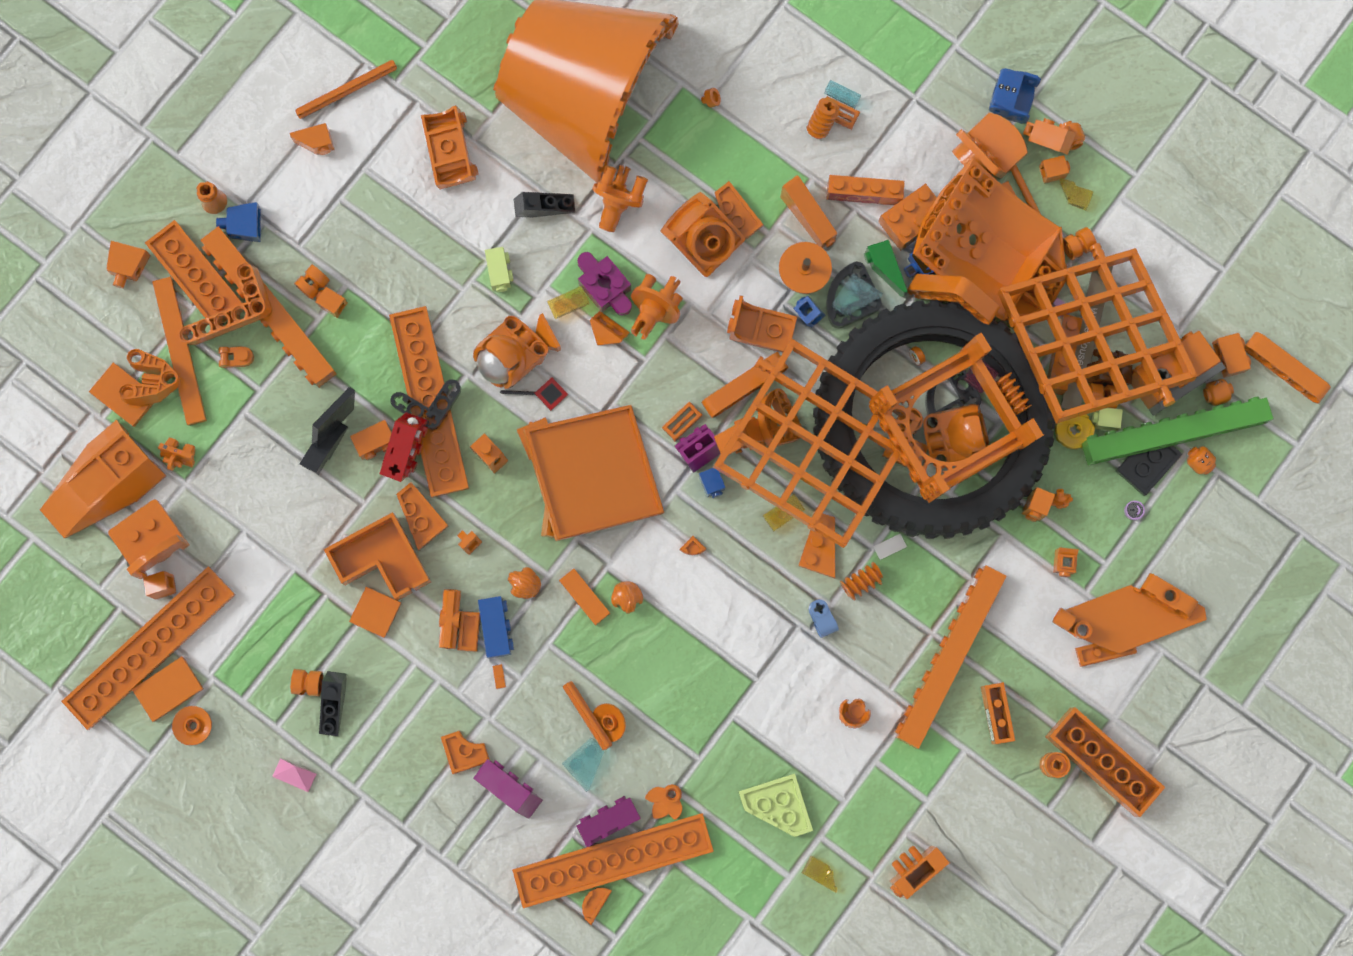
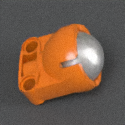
(509, 353)

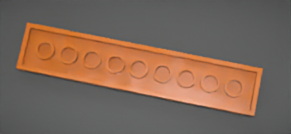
(423, 382)
(148, 648)
(612, 860)

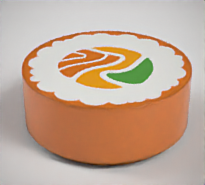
(917, 355)

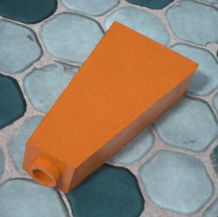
(808, 212)

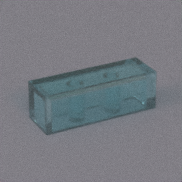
(842, 94)

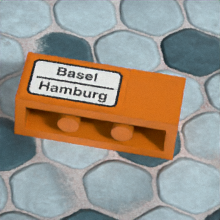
(997, 713)

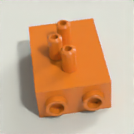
(917, 871)

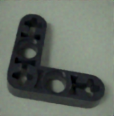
(432, 410)

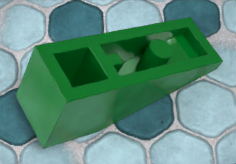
(885, 265)

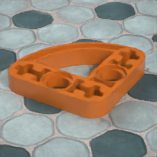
(781, 405)

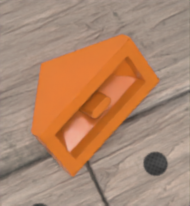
(606, 330)
(546, 334)

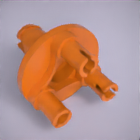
(616, 195)
(655, 305)

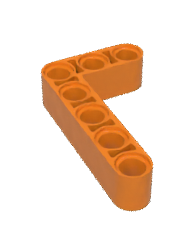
(955, 290)
(233, 314)

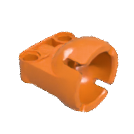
(957, 434)

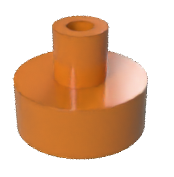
(711, 97)

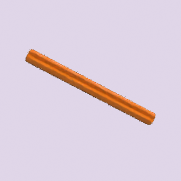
(346, 89)

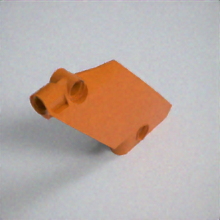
(1132, 615)

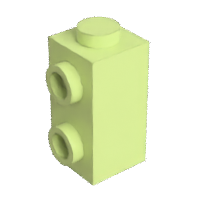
(497, 267)

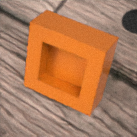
(469, 542)

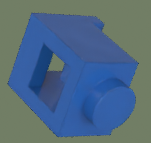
(814, 316)

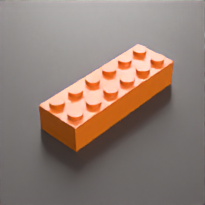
(1105, 762)

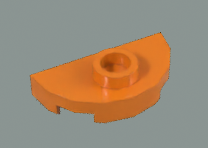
(594, 902)

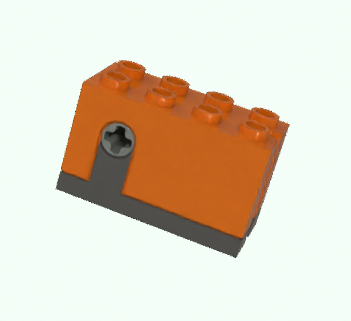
(1203, 360)

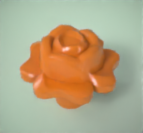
(1061, 499)

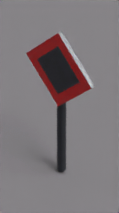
(550, 393)

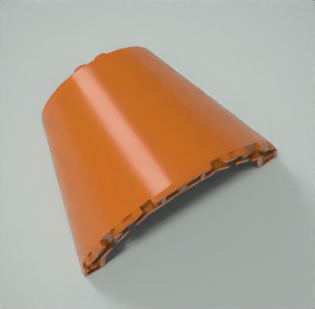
(575, 71)

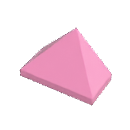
(294, 775)

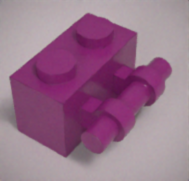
(698, 448)

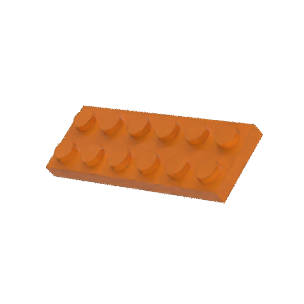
(192, 271)

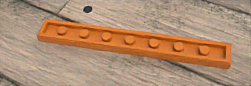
(179, 351)

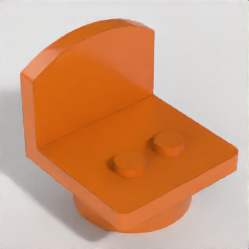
(992, 144)
(702, 233)
(147, 538)

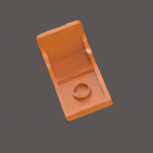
(760, 326)

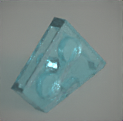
(855, 295)
(584, 763)

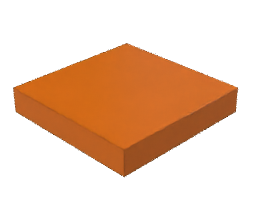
(375, 612)

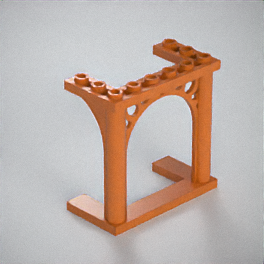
(887, 401)

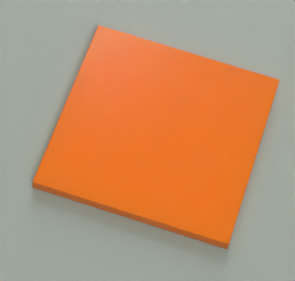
(593, 472)

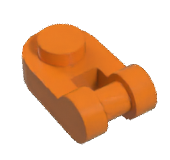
(242, 357)

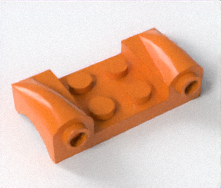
(448, 148)

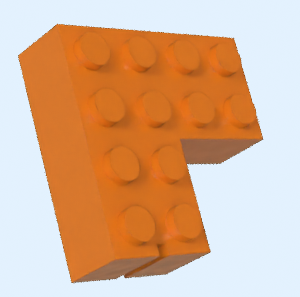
(381, 547)

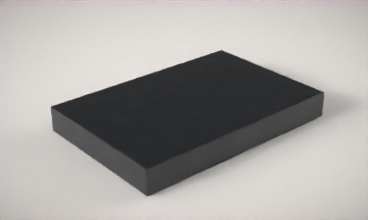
(333, 417)
(1148, 468)

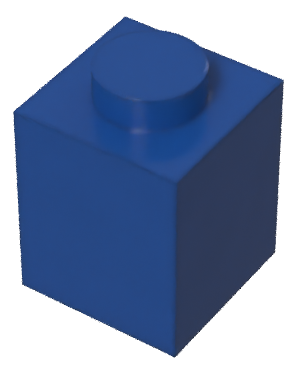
(712, 482)

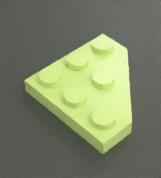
(778, 804)

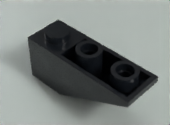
(543, 204)
(332, 702)

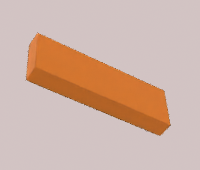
(584, 596)
(1094, 654)

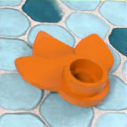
(663, 803)

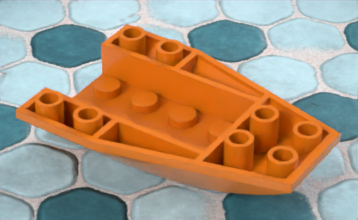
(101, 482)

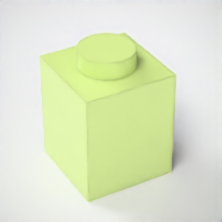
(1107, 419)

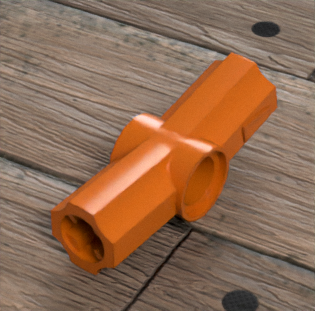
(449, 618)

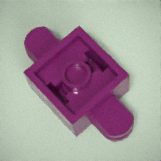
(604, 284)

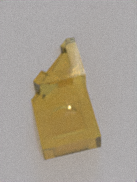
(1076, 195)
(820, 873)

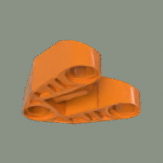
(154, 380)

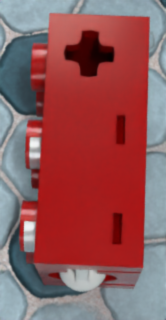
(404, 447)

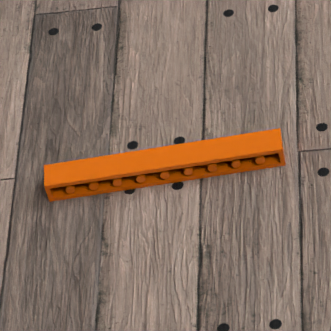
(279, 320)
(950, 657)

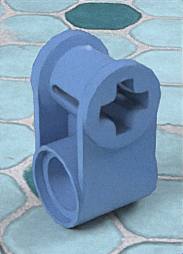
(825, 622)

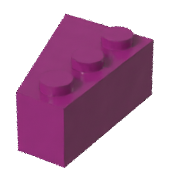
(508, 788)
(607, 821)

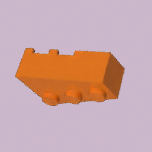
(752, 430)

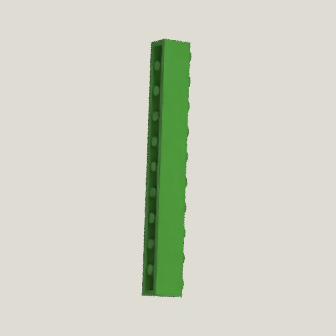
(1177, 431)

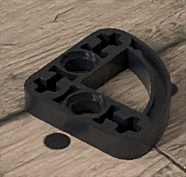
(865, 311)
(962, 394)

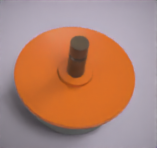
(805, 267)

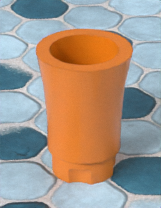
(211, 197)

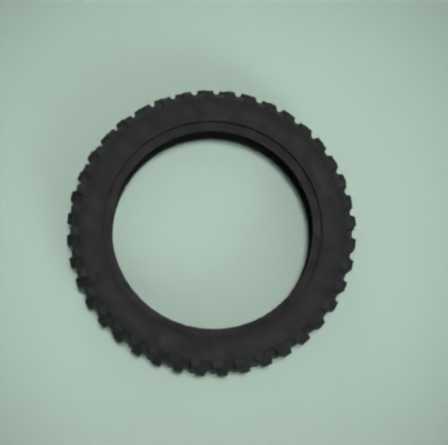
(958, 327)

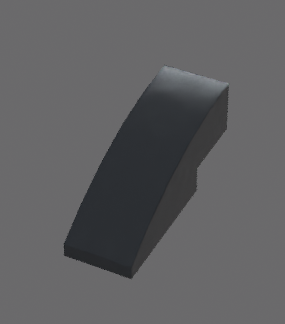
(316, 458)

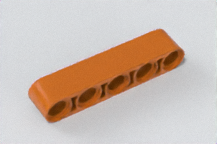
(1287, 367)
(739, 388)

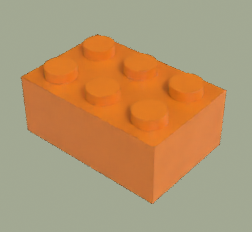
(905, 218)

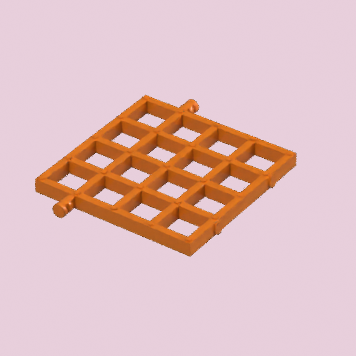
(1097, 334)
(816, 441)

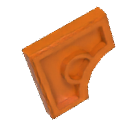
(462, 753)

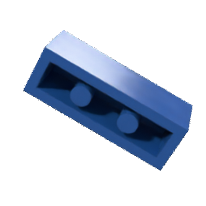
(495, 627)

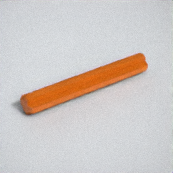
(587, 715)

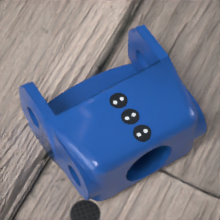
(1014, 95)

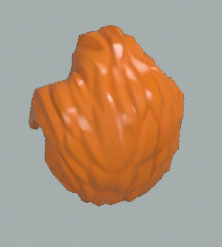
(524, 583)
(627, 596)
(854, 714)

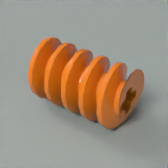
(823, 118)
(1011, 394)
(862, 581)

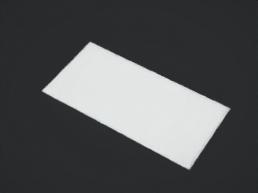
(890, 546)

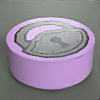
(1134, 510)

